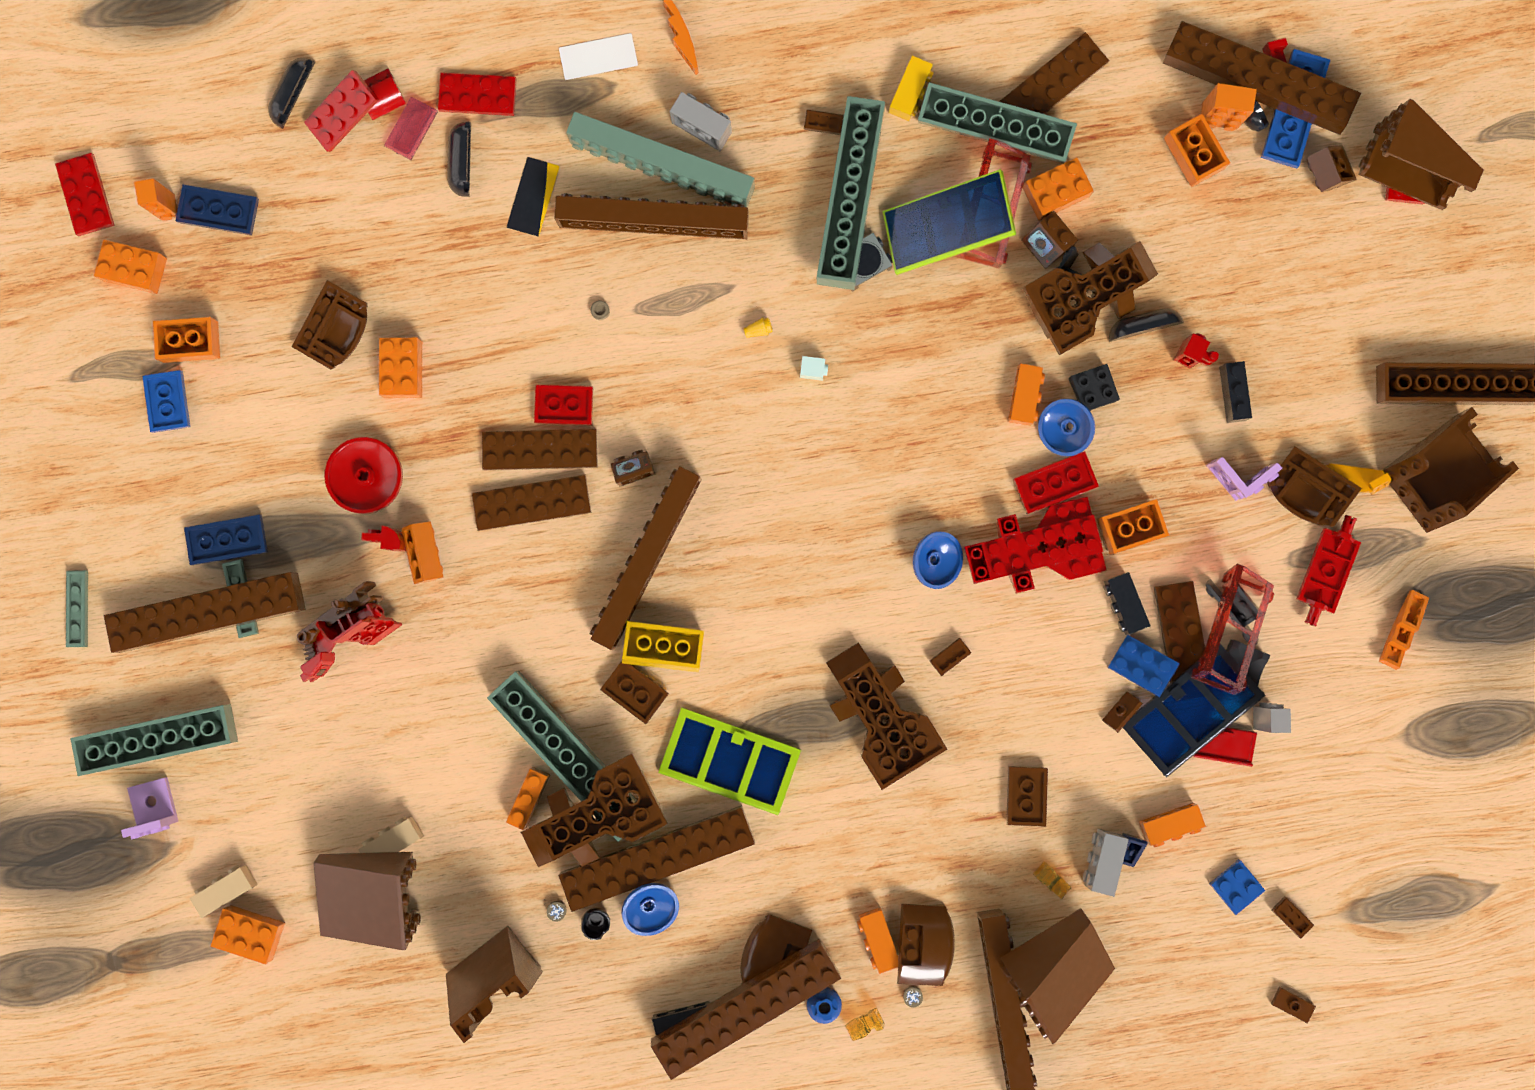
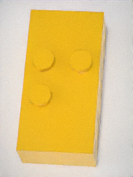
(662, 646)

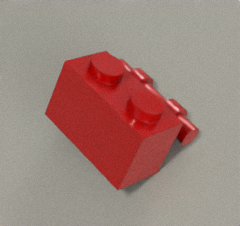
(1194, 352)

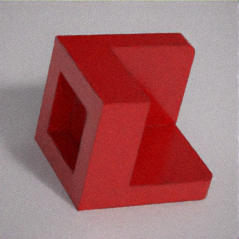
(1275, 49)

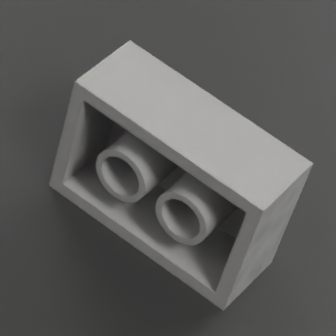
(701, 121)
(1105, 862)

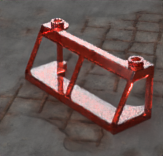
(1025, 167)
(1231, 581)

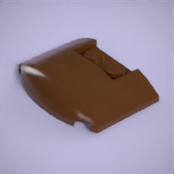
(332, 326)
(1312, 489)
(770, 944)
(925, 945)

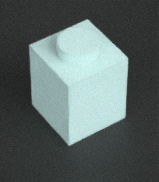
(813, 368)

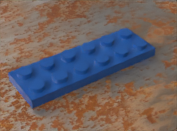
(1287, 133)

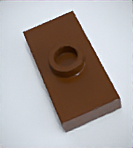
(823, 122)
(950, 656)
(1122, 712)
(1292, 917)
(1293, 1005)

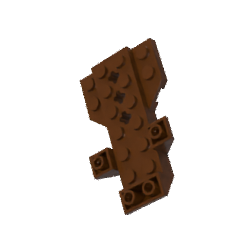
(1110, 281)
(870, 698)
(574, 827)

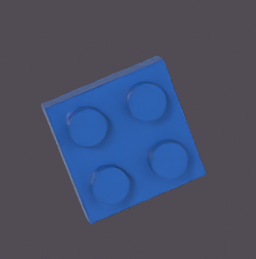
(1237, 887)

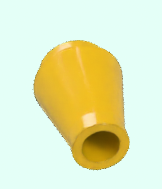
(759, 328)

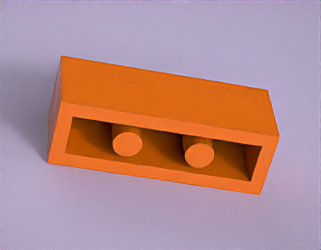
(156, 199)
(1026, 394)
(422, 552)
(528, 798)
(1172, 824)
(878, 940)

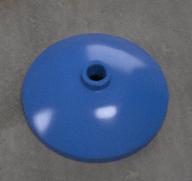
(1054, 427)
(945, 561)
(653, 916)

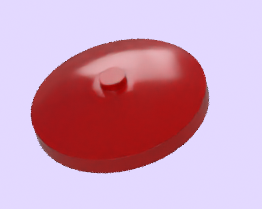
(363, 475)

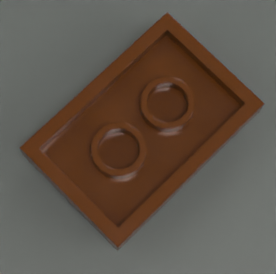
(634, 692)
(1027, 796)

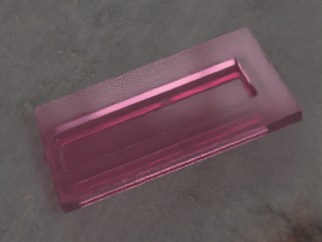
(411, 128)

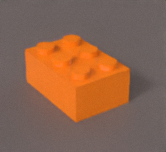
(1228, 106)
(1196, 150)
(1058, 188)
(130, 266)
(186, 339)
(400, 367)
(1133, 527)
(247, 934)

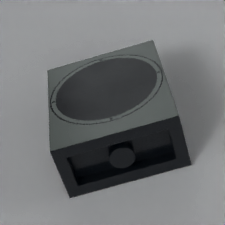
(872, 259)

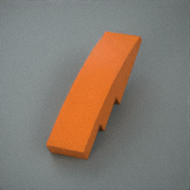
(682, 40)
(1403, 629)

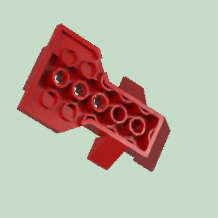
(1017, 552)

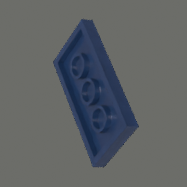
(217, 210)
(225, 540)

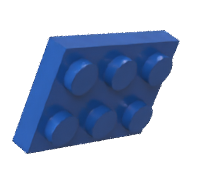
(166, 401)
(1143, 665)

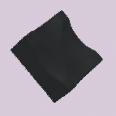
(1094, 387)
(1258, 661)

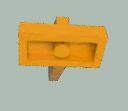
(1368, 479)

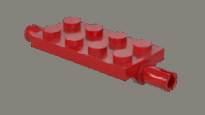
(1329, 570)

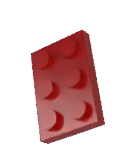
(563, 405)

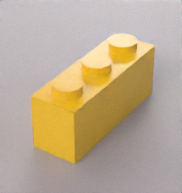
(911, 88)

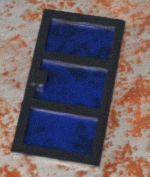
(1190, 714)

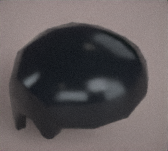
(1257, 120)
(595, 923)

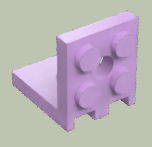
(1233, 482)
(151, 818)

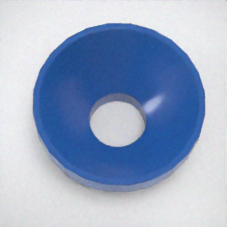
(829, 996)

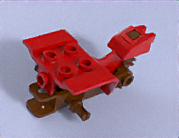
(349, 620)

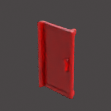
(1232, 747)

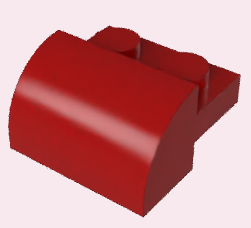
(386, 91)
(390, 538)

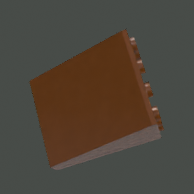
(1418, 158)
(1447, 473)
(366, 898)
(494, 966)
(1059, 972)

